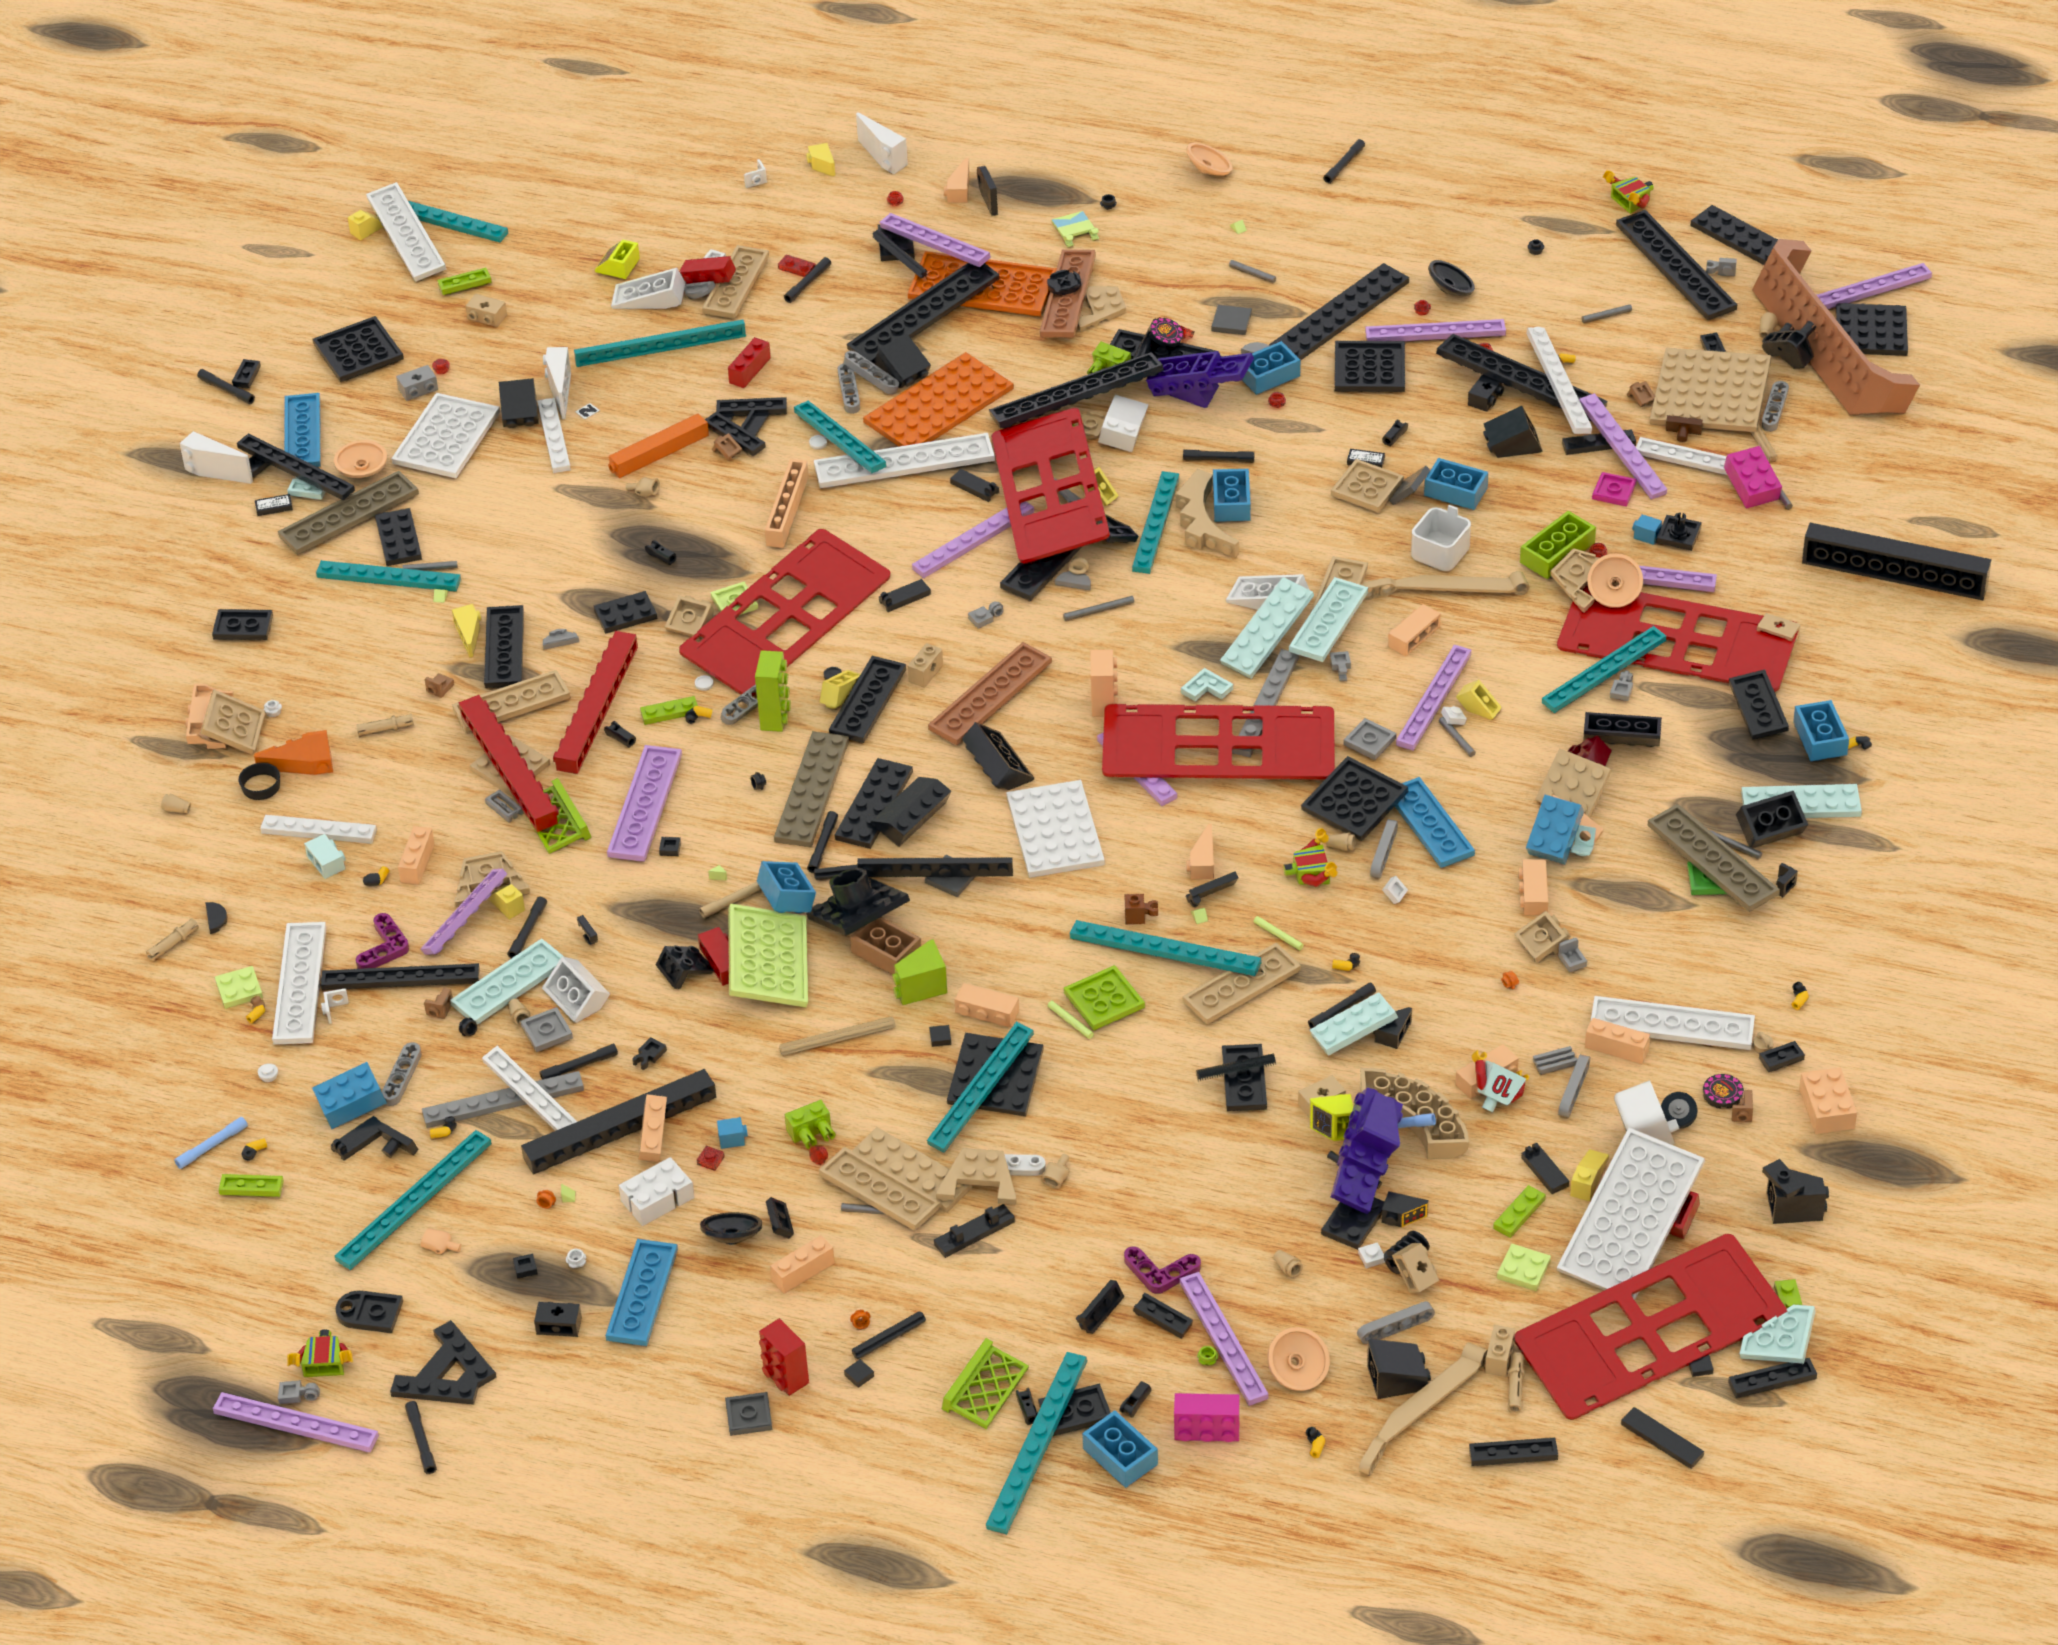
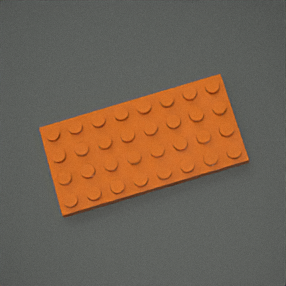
(1018, 291)
(938, 402)

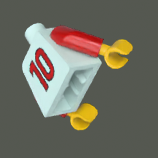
(1497, 1082)

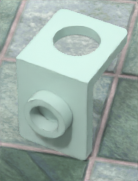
(1582, 847)

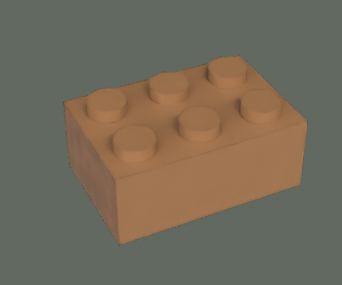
(883, 944)

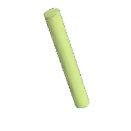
(1278, 933)
(1070, 1019)

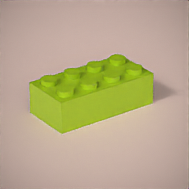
(1555, 542)
(772, 691)

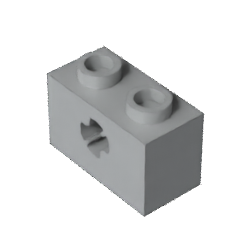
(417, 382)

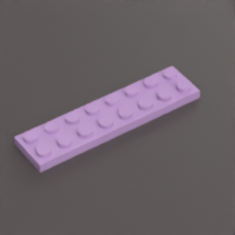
(644, 803)

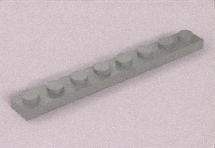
(1269, 694)
(498, 1100)

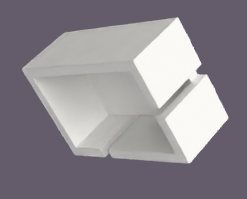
(651, 1191)

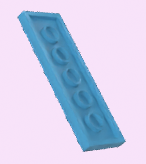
(303, 427)
(1433, 825)
(641, 1292)

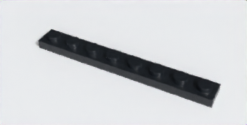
(295, 466)
(937, 867)
(400, 976)

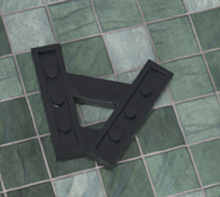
(757, 412)
(429, 1381)

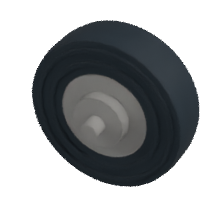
(1680, 1107)

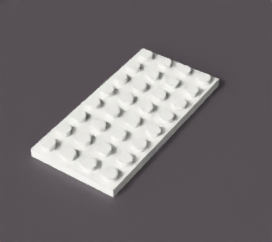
(1631, 1211)

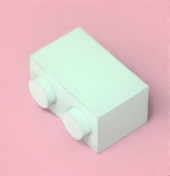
(325, 856)

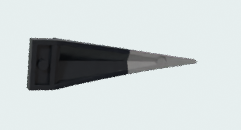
(1118, 531)

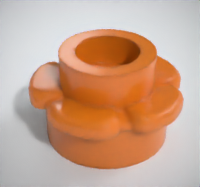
(1510, 979)
(545, 1199)
(860, 1323)

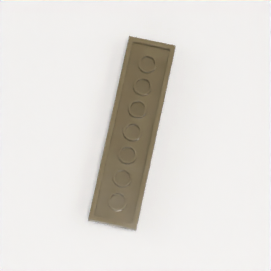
(348, 512)
(811, 789)
(1713, 857)

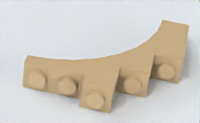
(1200, 528)

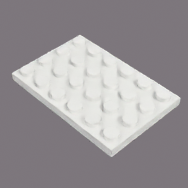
(446, 435)
(1055, 828)

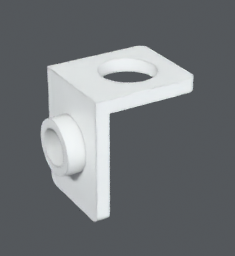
(756, 177)
(329, 1002)

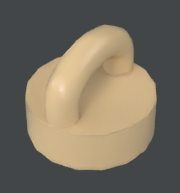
(1078, 566)
(1762, 1042)

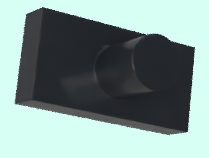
(396, 1140)

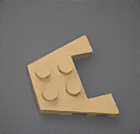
(1104, 304)
(1572, 576)
(478, 867)
(979, 1168)

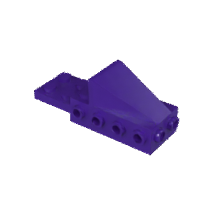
(1197, 376)
(1366, 1148)

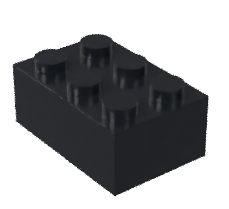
(1771, 819)

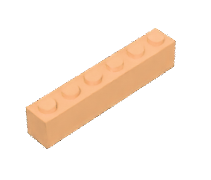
(786, 503)

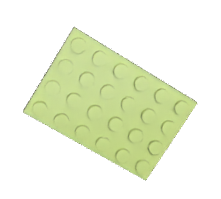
(767, 955)

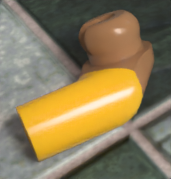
(1568, 358)
(258, 1009)

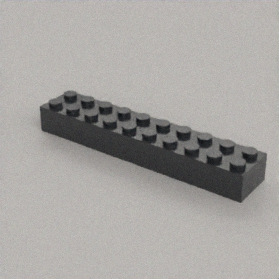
(1896, 561)

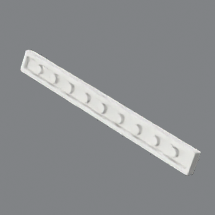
(1559, 380)

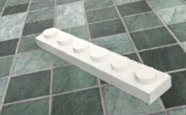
(553, 435)
(1681, 455)
(314, 828)
(527, 1089)

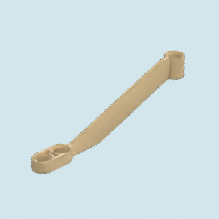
(1514, 583)
(1470, 1362)

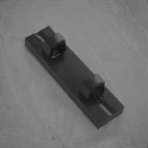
(974, 1230)

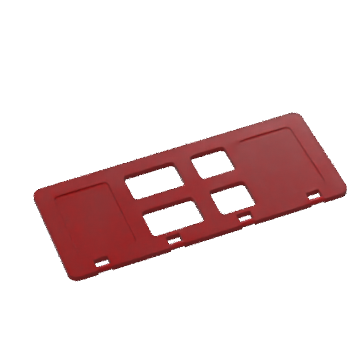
(1058, 526)
(826, 569)
(1738, 649)
(1290, 741)
(1582, 1363)

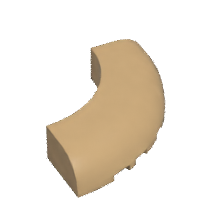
(1445, 1138)

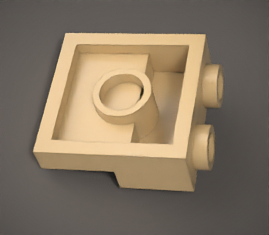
(689, 615)
(1542, 936)

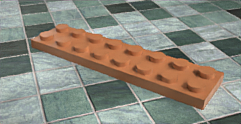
(1064, 310)
(990, 692)

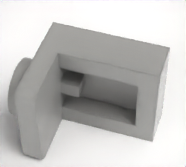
(1571, 955)

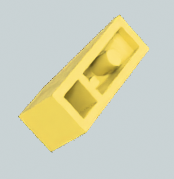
(467, 624)
(837, 688)
(1588, 1174)

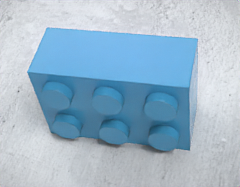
(1272, 368)
(1456, 483)
(1231, 495)
(1821, 730)
(1555, 829)
(786, 887)
(349, 1095)
(1120, 1448)

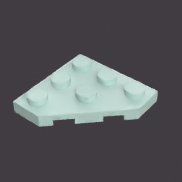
(1781, 1337)

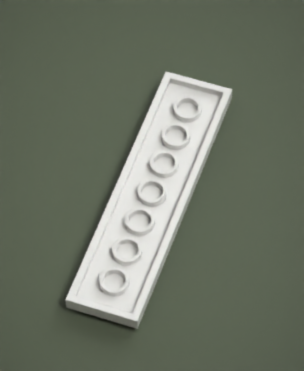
(406, 231)
(299, 983)
(1678, 1022)

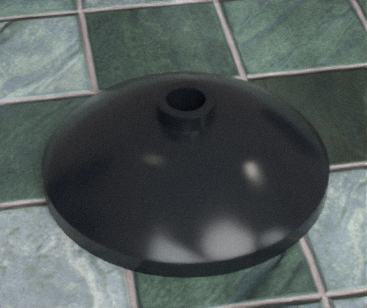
(1450, 278)
(731, 1227)

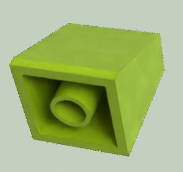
(920, 975)

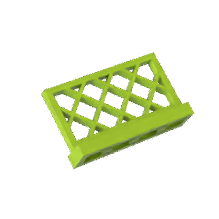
(570, 813)
(967, 1379)

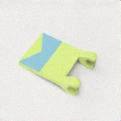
(1074, 225)

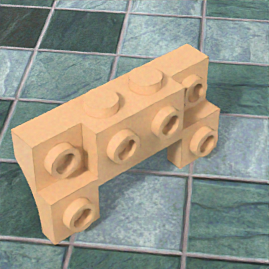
(197, 712)

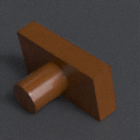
(1684, 426)

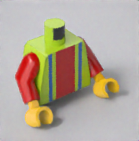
(1630, 192)
(1311, 863)
(321, 1356)

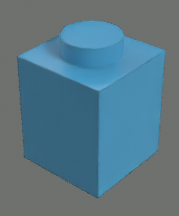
(1647, 529)
(731, 1132)

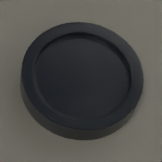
(831, 671)

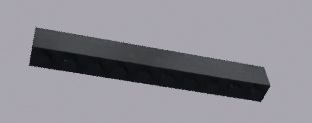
(615, 1122)

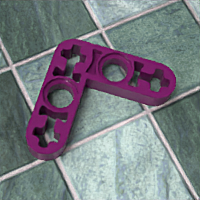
(390, 947)
(1160, 1276)

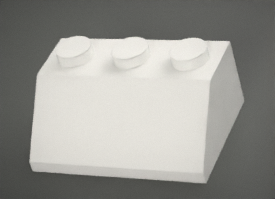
(575, 989)

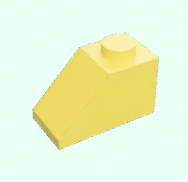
(821, 159)
(363, 224)
(1106, 490)
(1478, 700)
(508, 901)

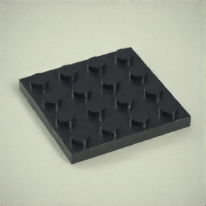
(1875, 327)
(358, 349)
(1370, 366)
(1354, 798)
(1014, 1088)

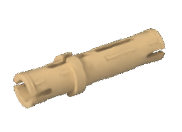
(385, 724)
(178, 934)
(1516, 1375)

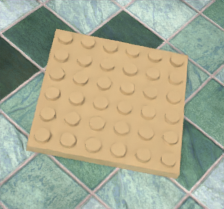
(1712, 386)

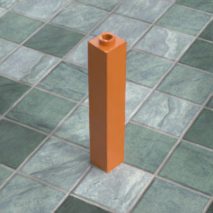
(658, 445)

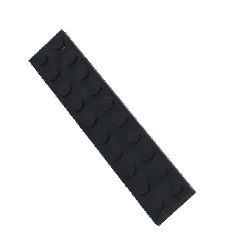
(1676, 265)
(925, 309)
(1343, 310)
(1503, 369)
(1076, 390)

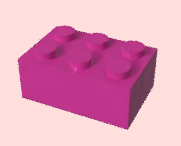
(1752, 477)
(1206, 1417)

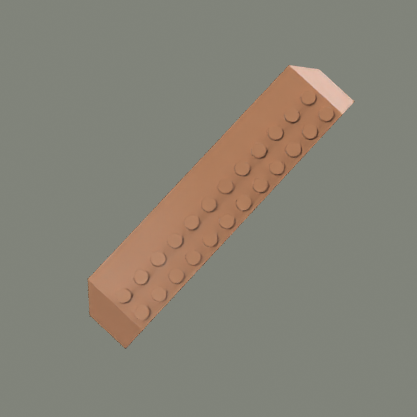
(1836, 359)

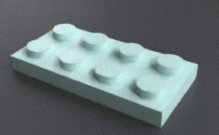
(1353, 1023)

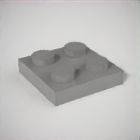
(1370, 739)
(546, 1029)

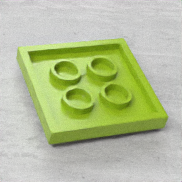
(1104, 997)

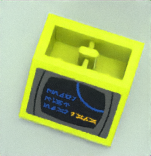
(619, 259)
(1331, 1115)

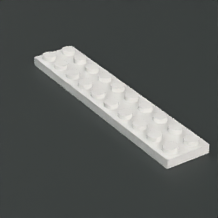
(907, 460)

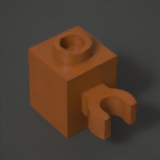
(1136, 908)

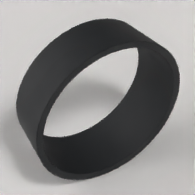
(259, 769)

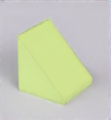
(1238, 227)
(440, 595)
(717, 873)
(1199, 915)
(567, 1194)

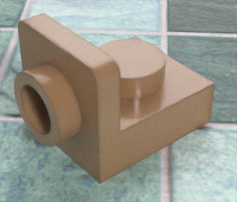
(1641, 393)
(727, 446)
(438, 685)
(441, 1006)
(1744, 1111)

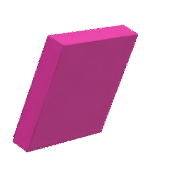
(1614, 489)

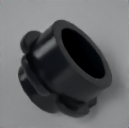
(1108, 201)
(1535, 247)
(758, 781)
(467, 1027)

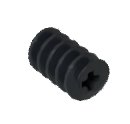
(1411, 1237)

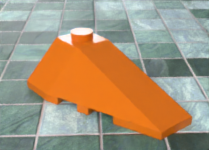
(303, 756)

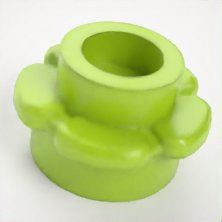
(1207, 1351)

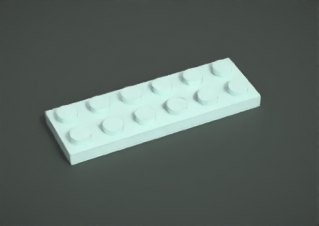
(1328, 619)
(1267, 627)
(1815, 800)
(507, 982)

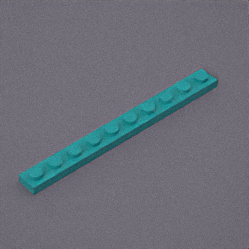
(659, 343)
(1165, 948)
(412, 1200)
(1036, 1443)

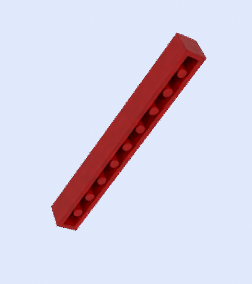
(595, 702)
(509, 763)

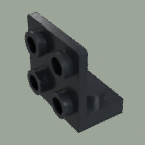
(678, 961)

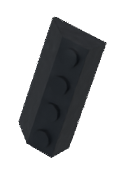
(1623, 729)
(996, 757)
(911, 809)

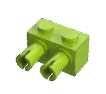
(1107, 356)
(809, 1121)

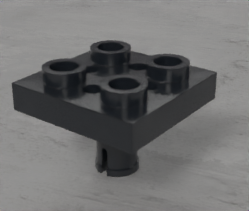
(1679, 532)

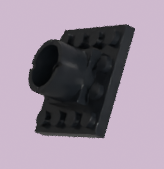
(856, 902)

